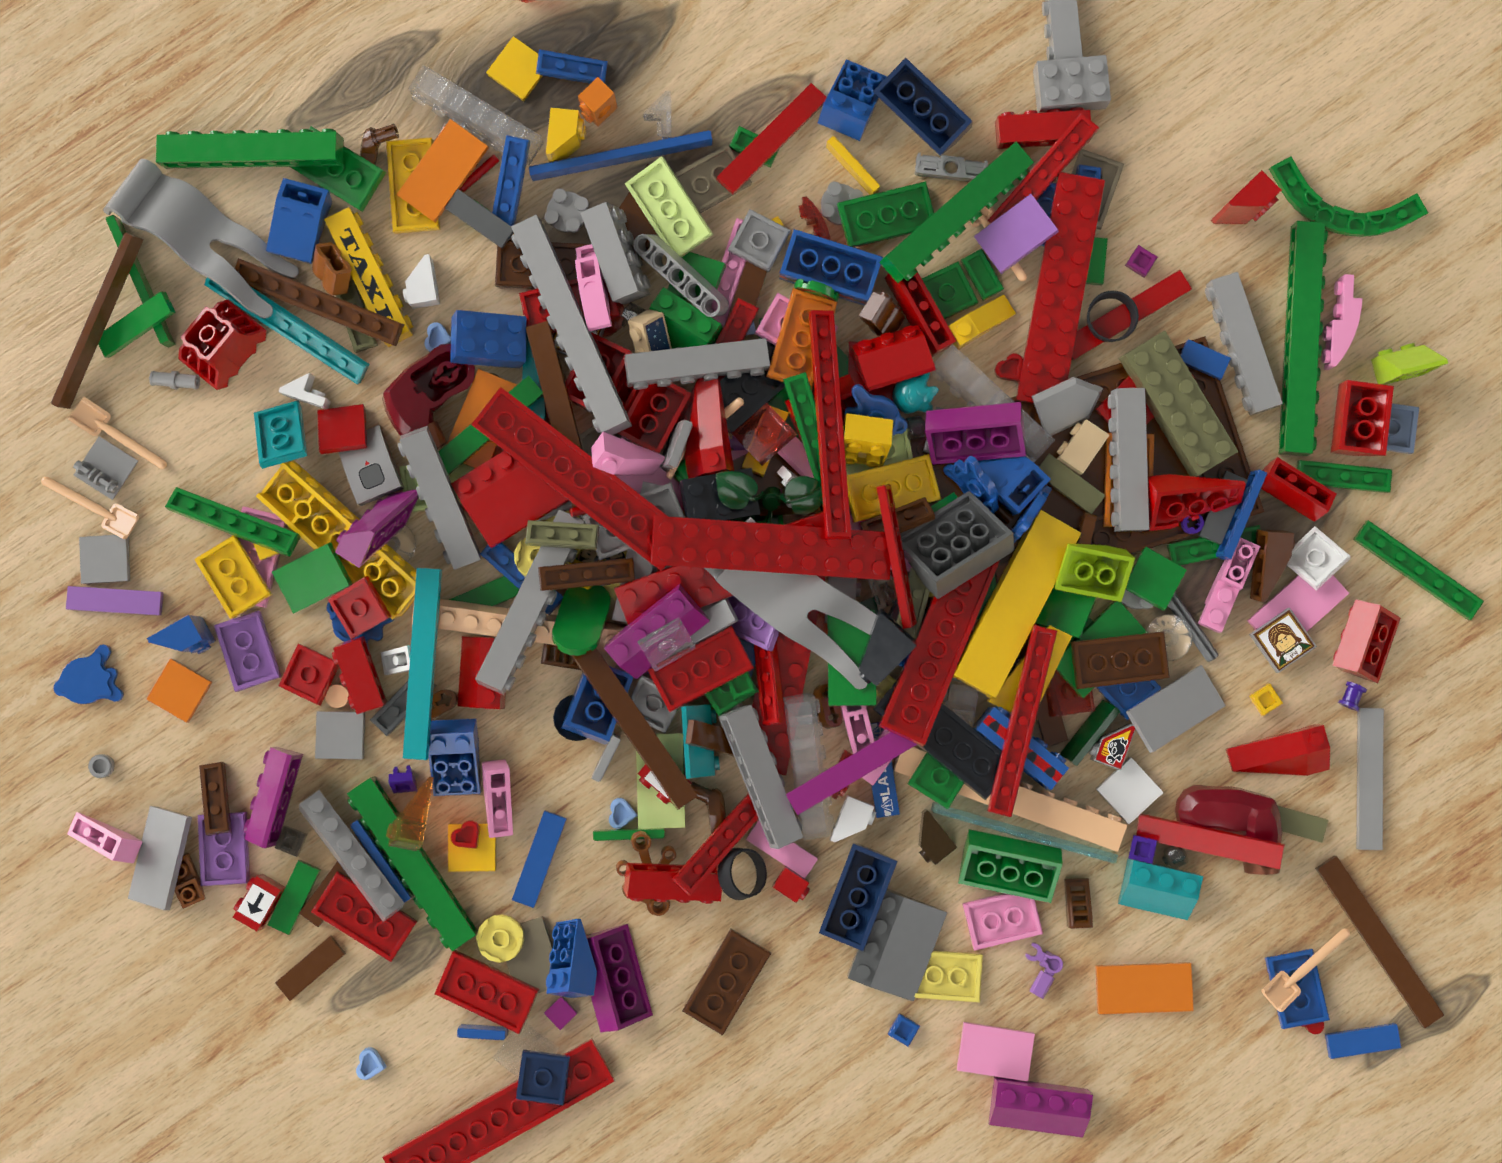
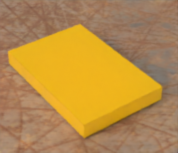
(233, 576)

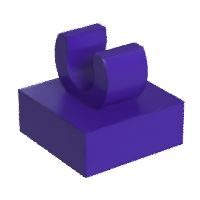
(402, 782)
(1143, 849)

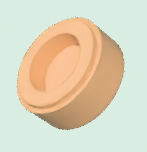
(337, 696)

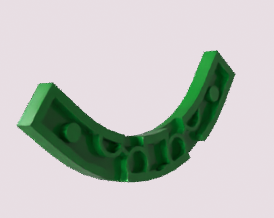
(1337, 219)

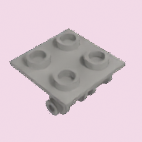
(105, 468)

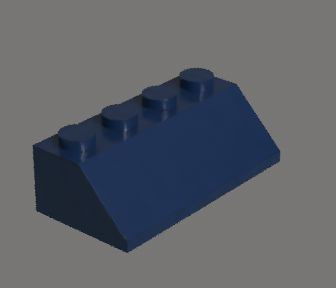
(923, 107)
(858, 896)

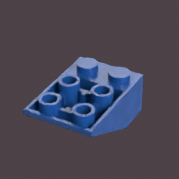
(851, 100)
(298, 220)
(1016, 480)
(454, 757)
(571, 962)

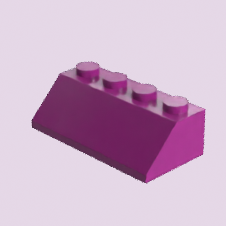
(975, 431)
(376, 527)
(624, 645)
(273, 796)
(619, 986)
(1040, 1107)

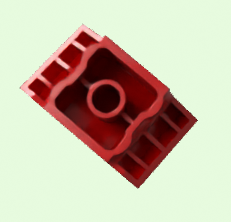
(220, 343)

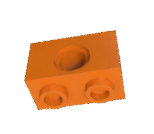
(597, 102)

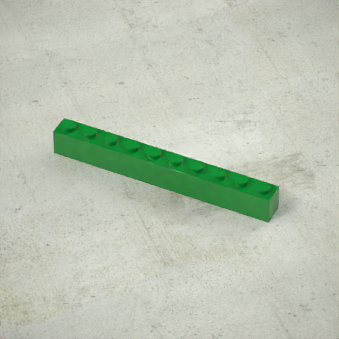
(1302, 338)

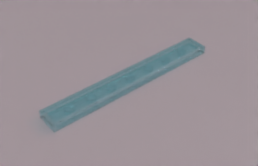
(1025, 833)

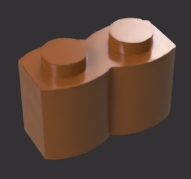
(331, 268)

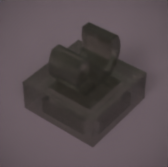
(630, 311)
(291, 841)

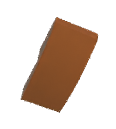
(188, 884)

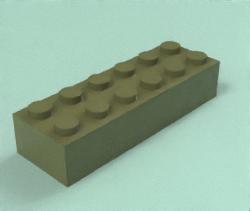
(1178, 404)

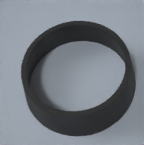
(1127, 301)
(725, 874)

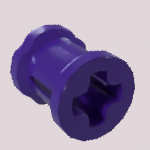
(1352, 696)

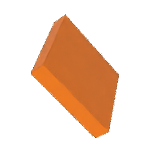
(179, 690)

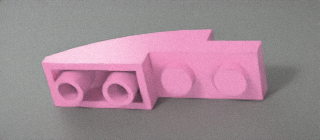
(592, 289)
(1341, 331)
(1227, 586)

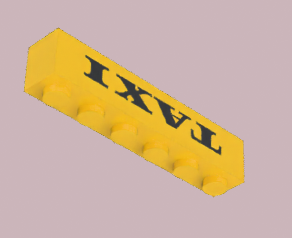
(366, 268)

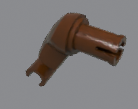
(373, 138)
(714, 802)

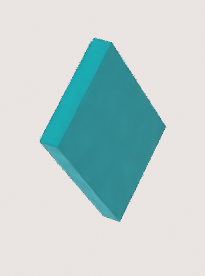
(280, 434)

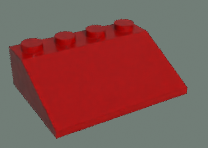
(504, 497)

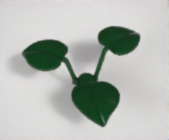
(738, 488)

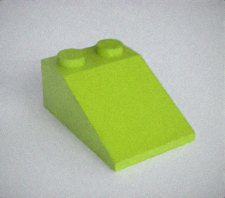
(1406, 363)
(1095, 571)

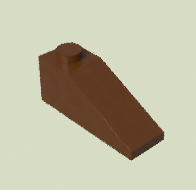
(1270, 561)

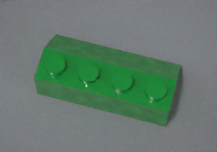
(1010, 866)

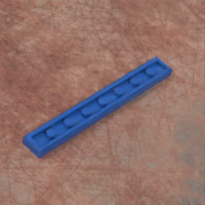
(620, 155)

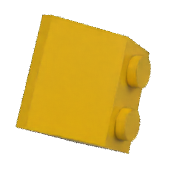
(564, 133)

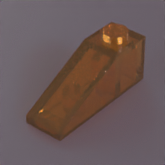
(410, 825)

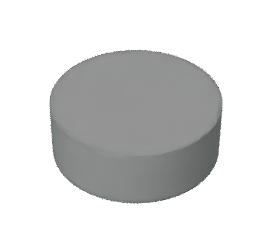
(101, 766)

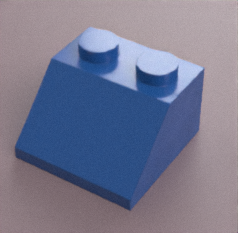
(185, 635)

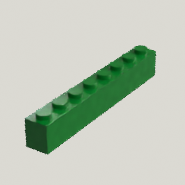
(250, 149)
(956, 212)
(414, 866)

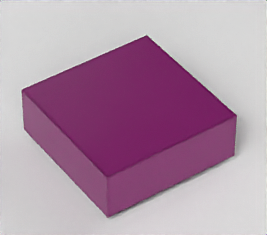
(1141, 261)
(560, 1012)

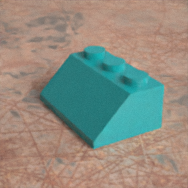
(698, 761)
(1160, 889)

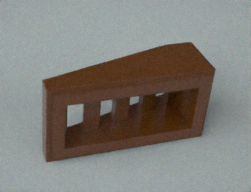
(546, 655)
(1070, 913)

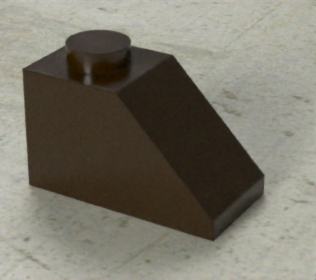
(933, 839)

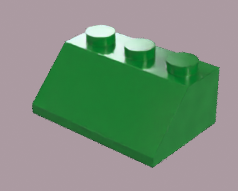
(684, 322)

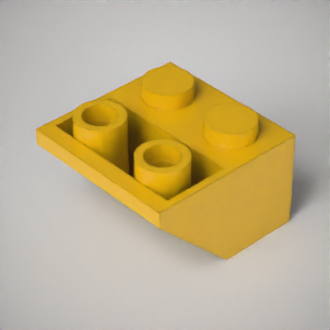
(867, 439)

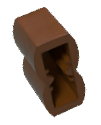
(882, 314)

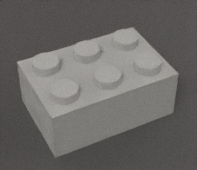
(1072, 83)

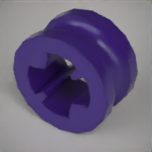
(1191, 530)

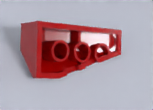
(708, 442)
(1180, 496)
(1288, 753)

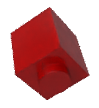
(791, 885)

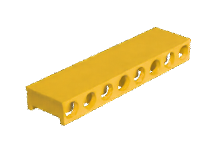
(321, 518)
(1015, 604)

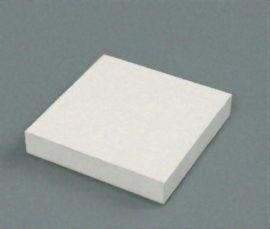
(1317, 558)
(1129, 790)

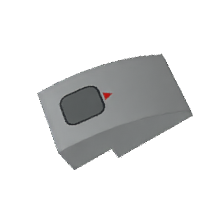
(372, 469)

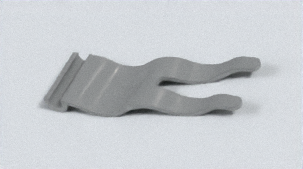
(188, 225)
(785, 602)

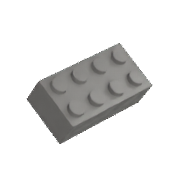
(616, 253)

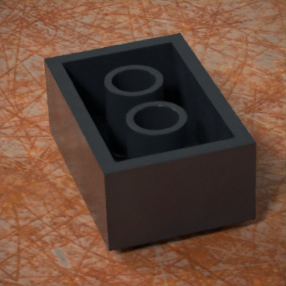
(702, 500)

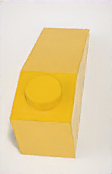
(981, 321)

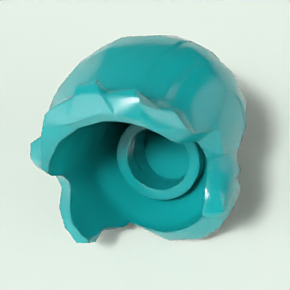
(914, 394)

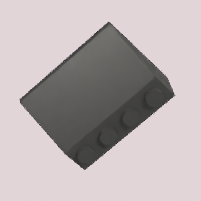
(956, 544)
(898, 946)

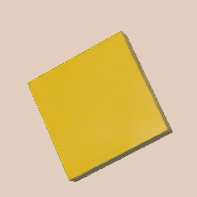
(516, 69)
(469, 859)

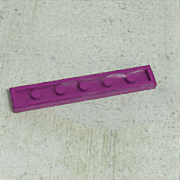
(848, 771)

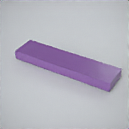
(114, 600)

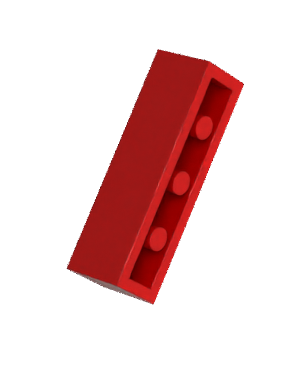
(1034, 128)
(922, 311)
(656, 883)

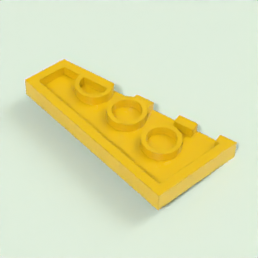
(1008, 691)

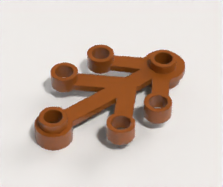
(643, 851)

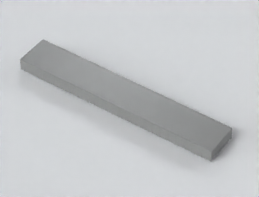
(1370, 779)

